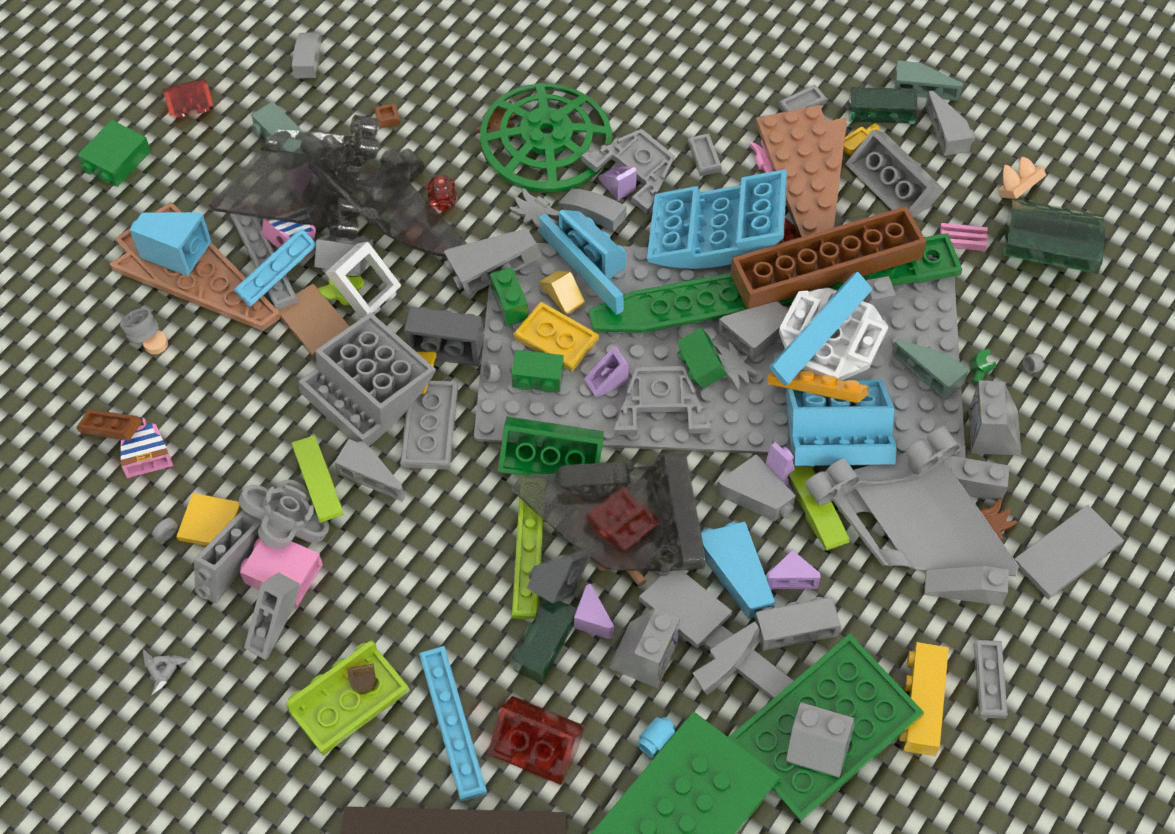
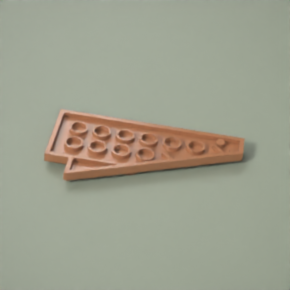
(813, 160)
(207, 285)

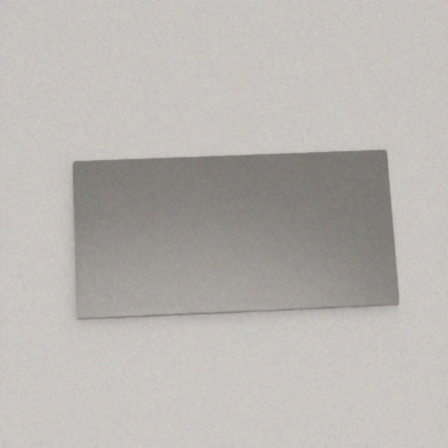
(739, 419)

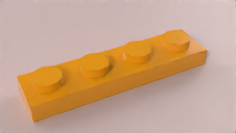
(824, 385)

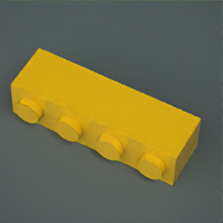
(927, 690)

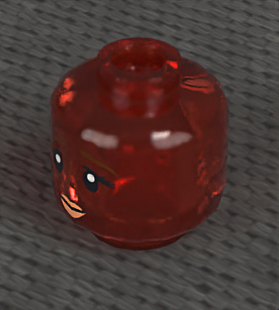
(441, 192)

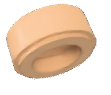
(156, 344)

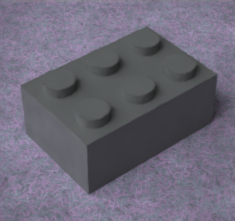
(451, 335)

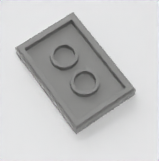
(683, 597)

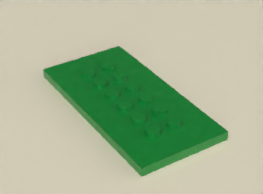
(693, 787)

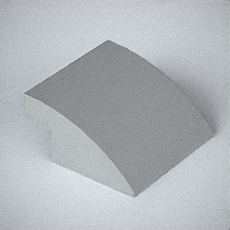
(366, 379)

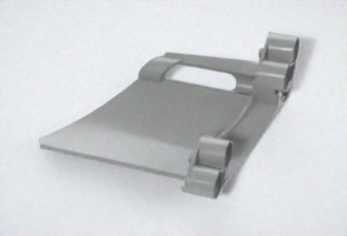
(917, 507)

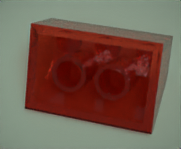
(535, 739)

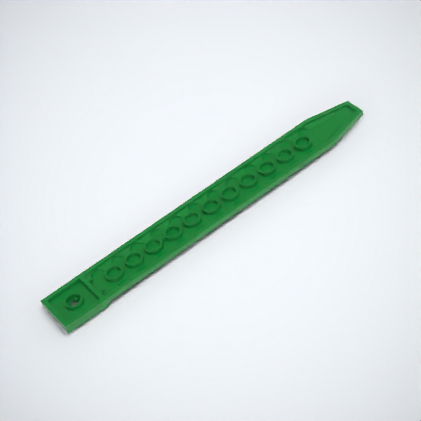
(718, 295)

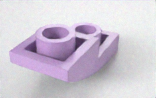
(780, 462)

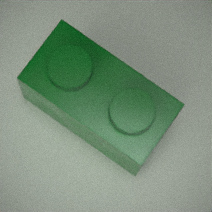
(509, 296)
(701, 358)
(537, 371)

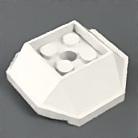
(852, 344)

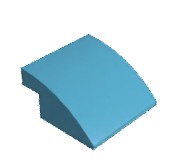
(835, 429)

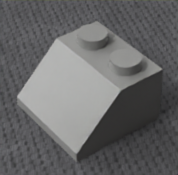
(332, 249)
(820, 739)

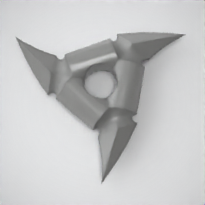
(153, 664)

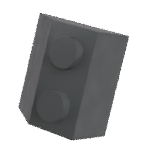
(559, 575)

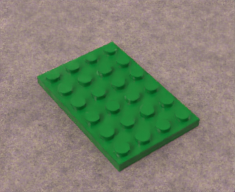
(843, 682)

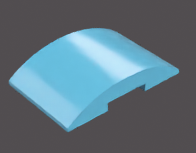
(718, 224)

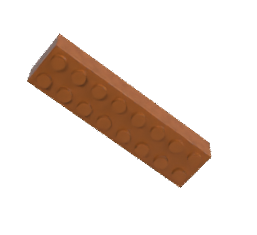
(827, 257)

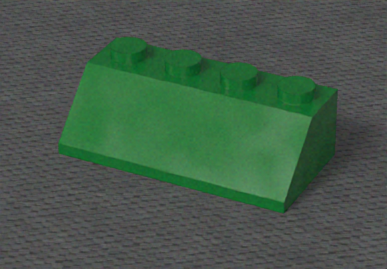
(544, 447)

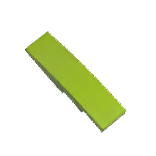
(317, 479)
(821, 518)

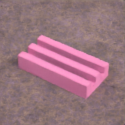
(966, 232)

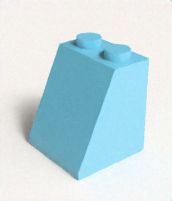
(171, 239)

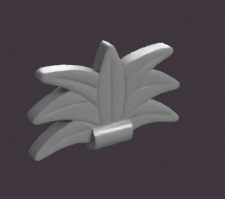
(533, 208)
(735, 365)

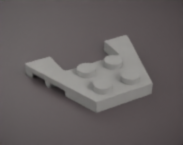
(637, 151)
(661, 391)

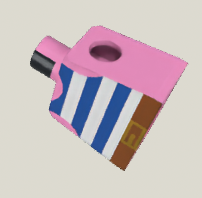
(280, 231)
(144, 451)

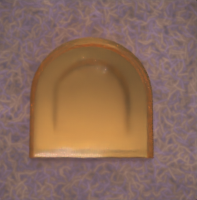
(362, 678)

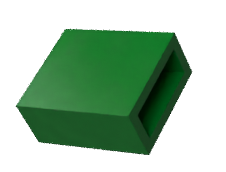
(114, 153)

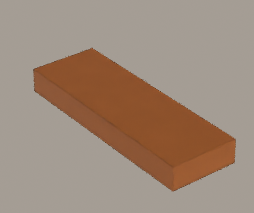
(109, 424)

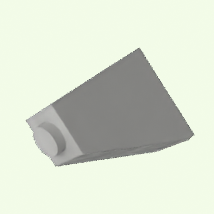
(754, 328)
(757, 489)

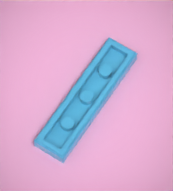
(275, 267)

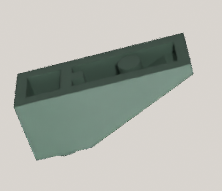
(925, 79)
(933, 367)

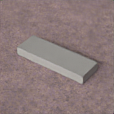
(990, 679)

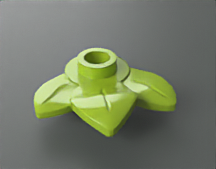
(331, 292)

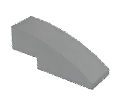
(306, 55)
(595, 206)
(728, 658)

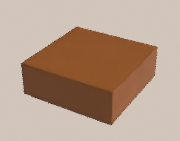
(387, 115)

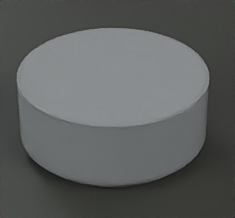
(165, 530)

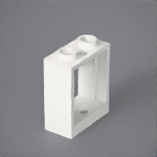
(350, 260)

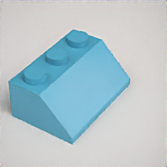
(593, 242)

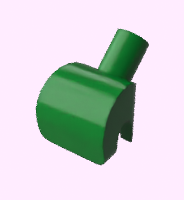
(980, 366)

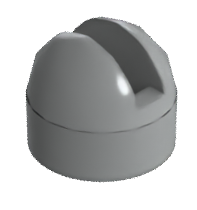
(1033, 363)
(491, 372)

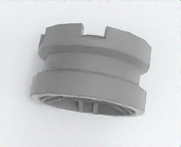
(139, 325)

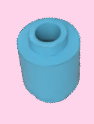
(656, 736)

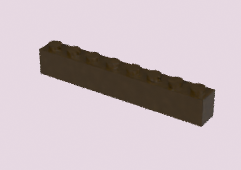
(450, 821)

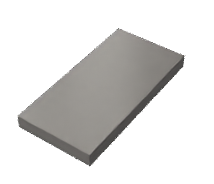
(430, 427)
(1068, 551)

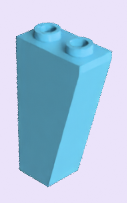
(737, 566)

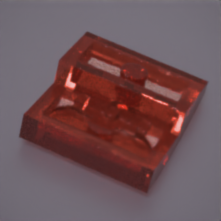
(622, 519)

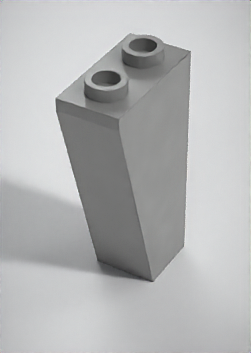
(479, 259)
(222, 558)

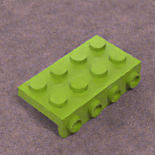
(332, 710)

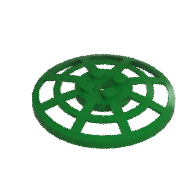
(540, 142)

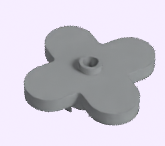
(283, 513)

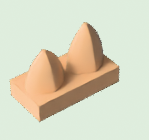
(1017, 184)

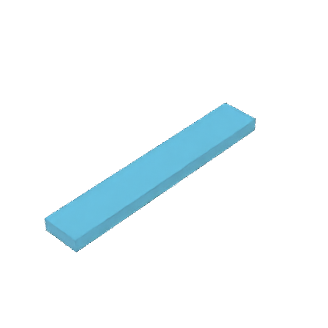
(581, 264)
(820, 328)
(453, 724)

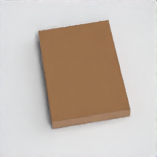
(313, 319)

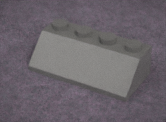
(893, 174)

